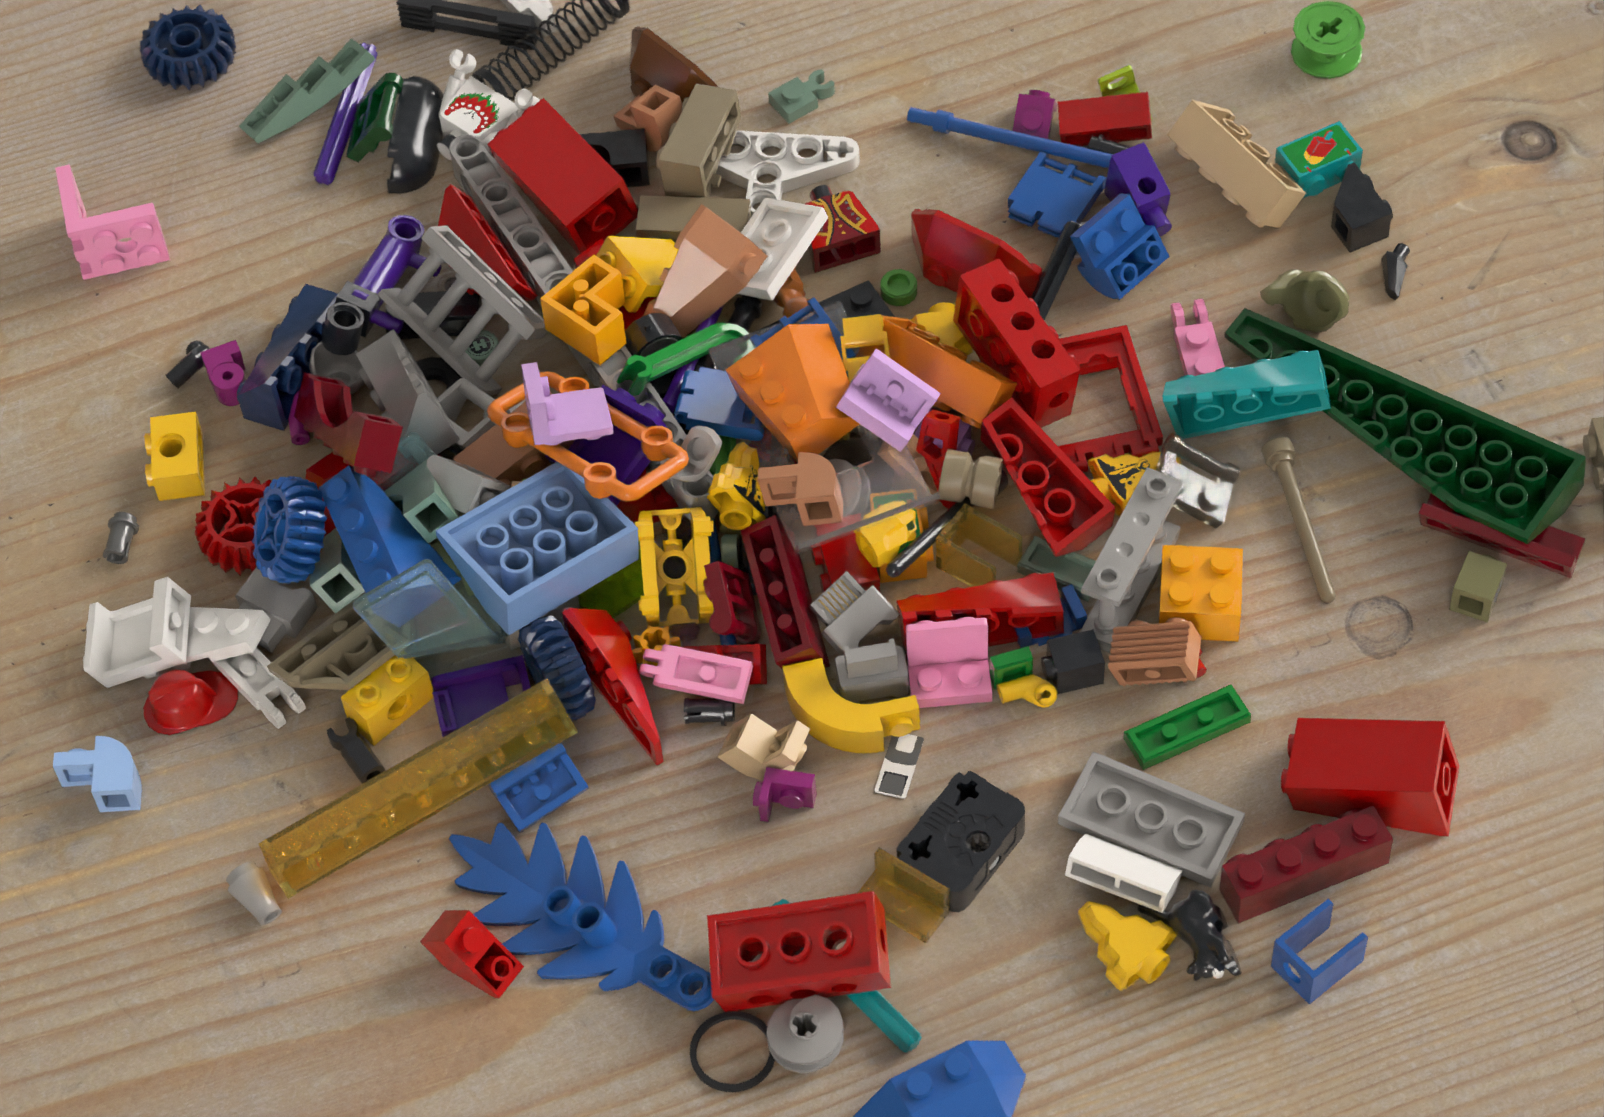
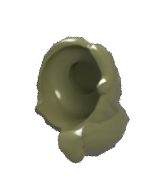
(1309, 298)

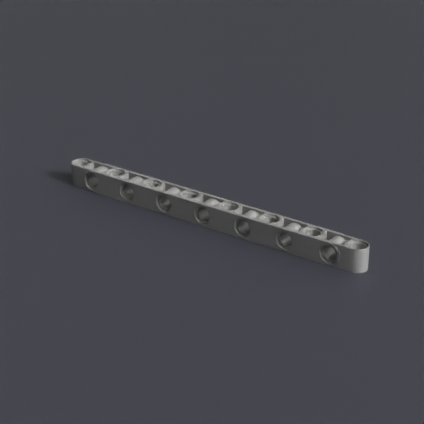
(545, 268)

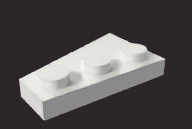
(221, 634)

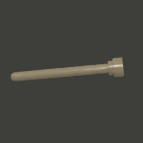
(1280, 456)

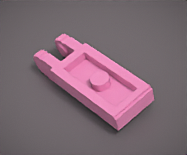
(1196, 342)

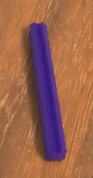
(342, 124)

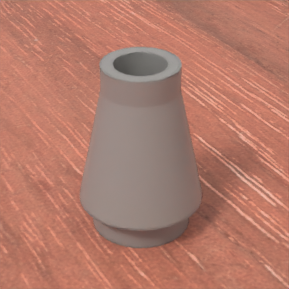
(254, 892)

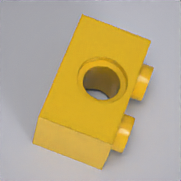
(176, 456)
(388, 697)

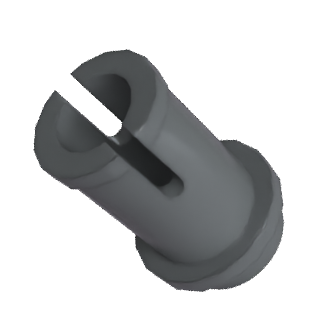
(122, 529)

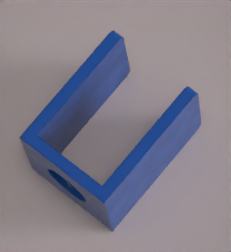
(1316, 982)

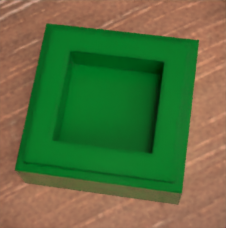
(1010, 665)

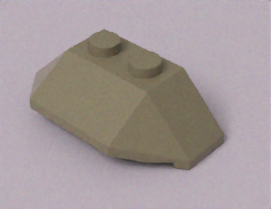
(333, 654)

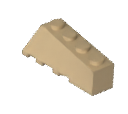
(1236, 163)

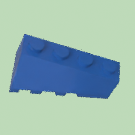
(375, 531)

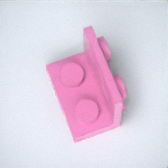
(949, 662)

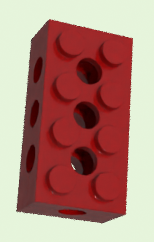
(1016, 341)
(781, 931)

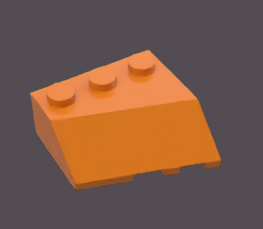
(795, 387)

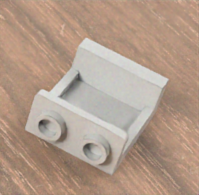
(138, 637)

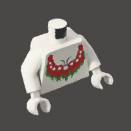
(475, 108)

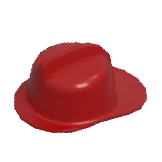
(188, 700)

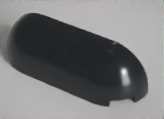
(415, 135)

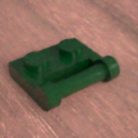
(374, 117)

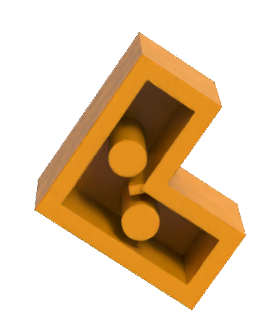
(585, 310)

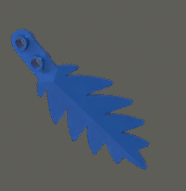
(576, 916)

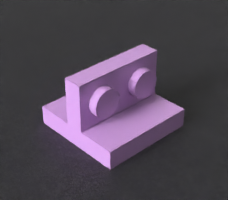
(887, 399)

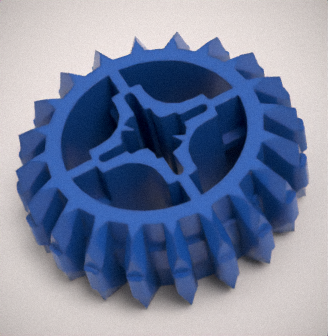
(289, 529)

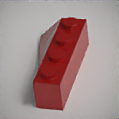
(1055, 490)
(1005, 605)

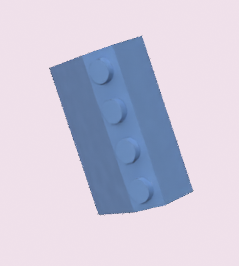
(538, 546)

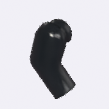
(188, 365)

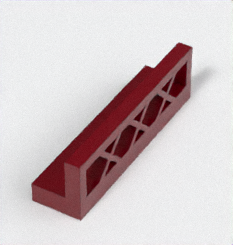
(1550, 550)

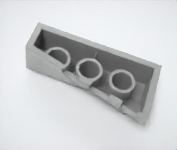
(405, 391)

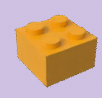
(1203, 589)

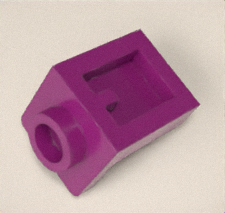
(784, 787)

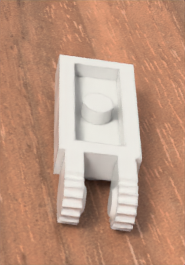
(259, 685)

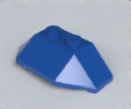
(960, 1082)

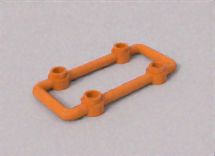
(600, 476)

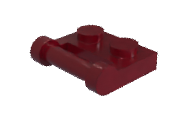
(731, 593)

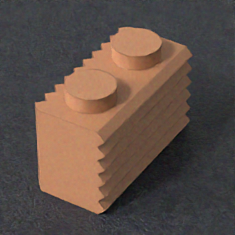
(1155, 652)

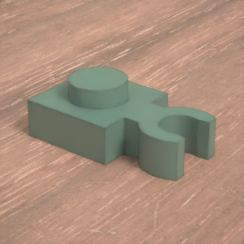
(799, 98)

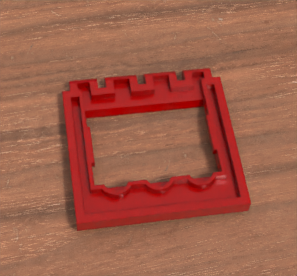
(1106, 351)

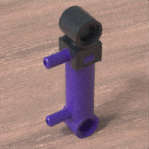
(358, 302)

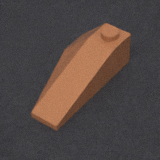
(707, 271)

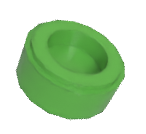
(898, 287)

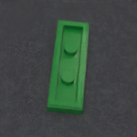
(1187, 727)

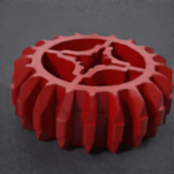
(234, 544)

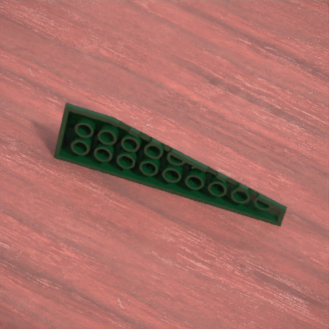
(1447, 447)

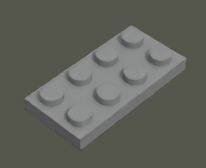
(1152, 818)

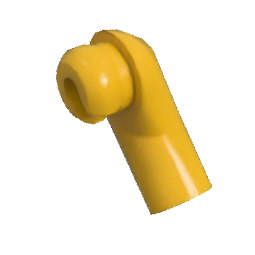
(1028, 688)

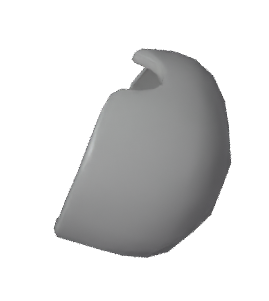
(336, 367)

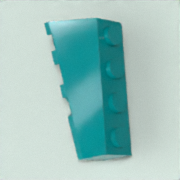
(1247, 394)

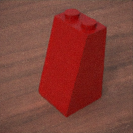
(564, 176)
(1360, 763)

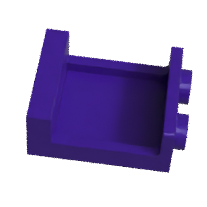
(620, 448)

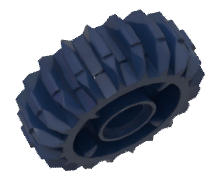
(187, 47)
(554, 657)

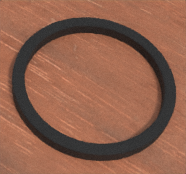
(730, 1015)

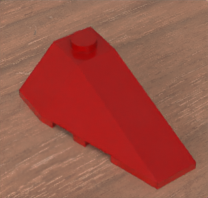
(614, 672)

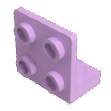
(565, 414)

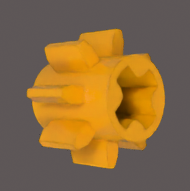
(653, 639)

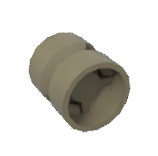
(969, 478)

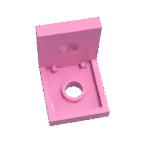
(97, 237)

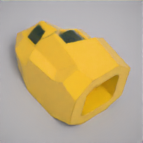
(884, 541)

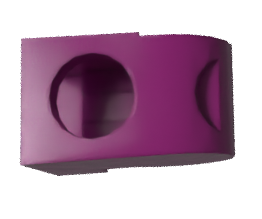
(225, 371)

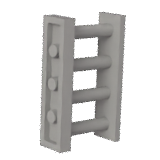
(496, 299)
(1132, 556)

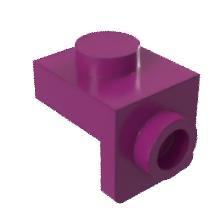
(1035, 113)

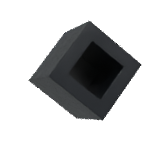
(1074, 662)

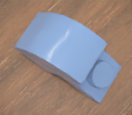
(108, 770)

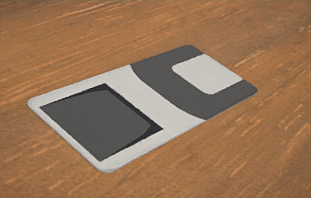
(899, 766)

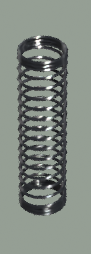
(483, 73)

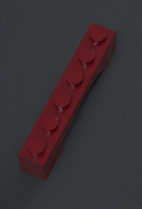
(358, 437)

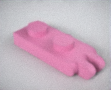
(698, 673)

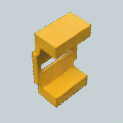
(862, 332)

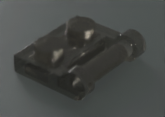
(1199, 495)

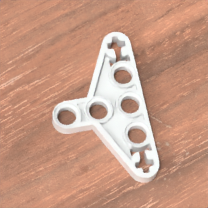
(787, 166)

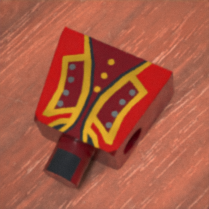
(846, 234)

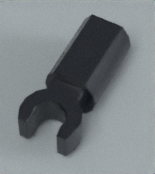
(356, 752)

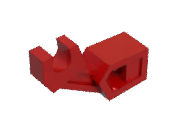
(942, 427)

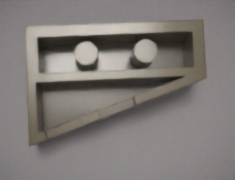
(698, 142)

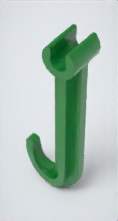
(646, 369)

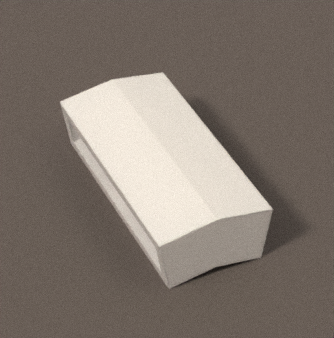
(1123, 872)

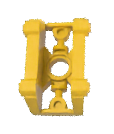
(695, 556)

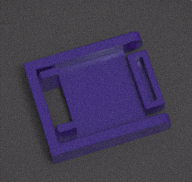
(475, 691)

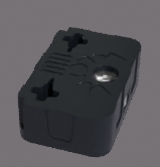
(964, 820)

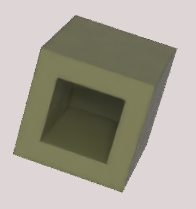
(1478, 586)

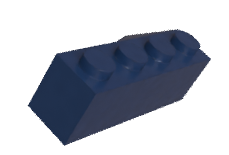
(280, 369)

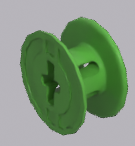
(1327, 39)

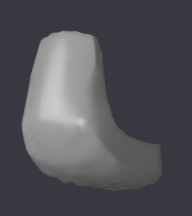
(702, 449)

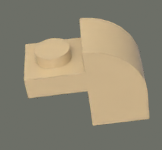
(756, 745)

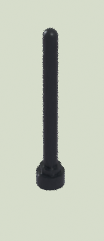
(928, 537)

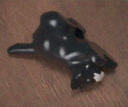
(1200, 927)

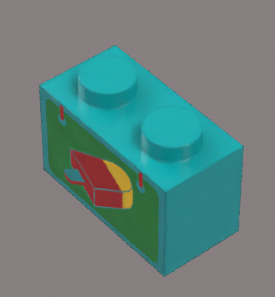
(1319, 158)

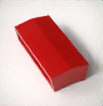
(1115, 116)

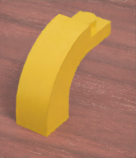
(841, 722)

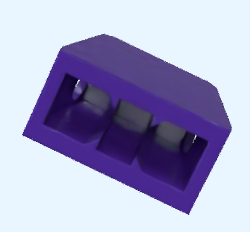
(1137, 174)

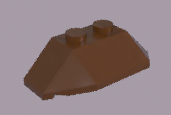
(661, 65)

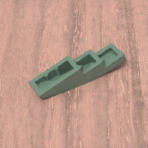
(295, 100)

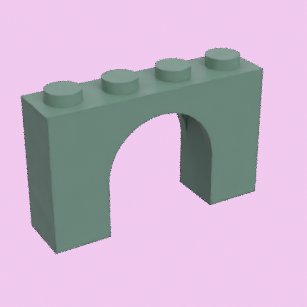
(421, 504)

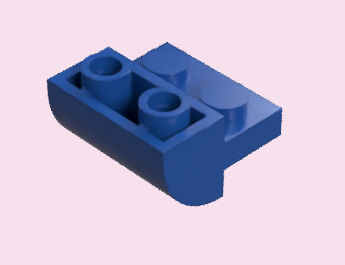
(1118, 248)
(538, 787)

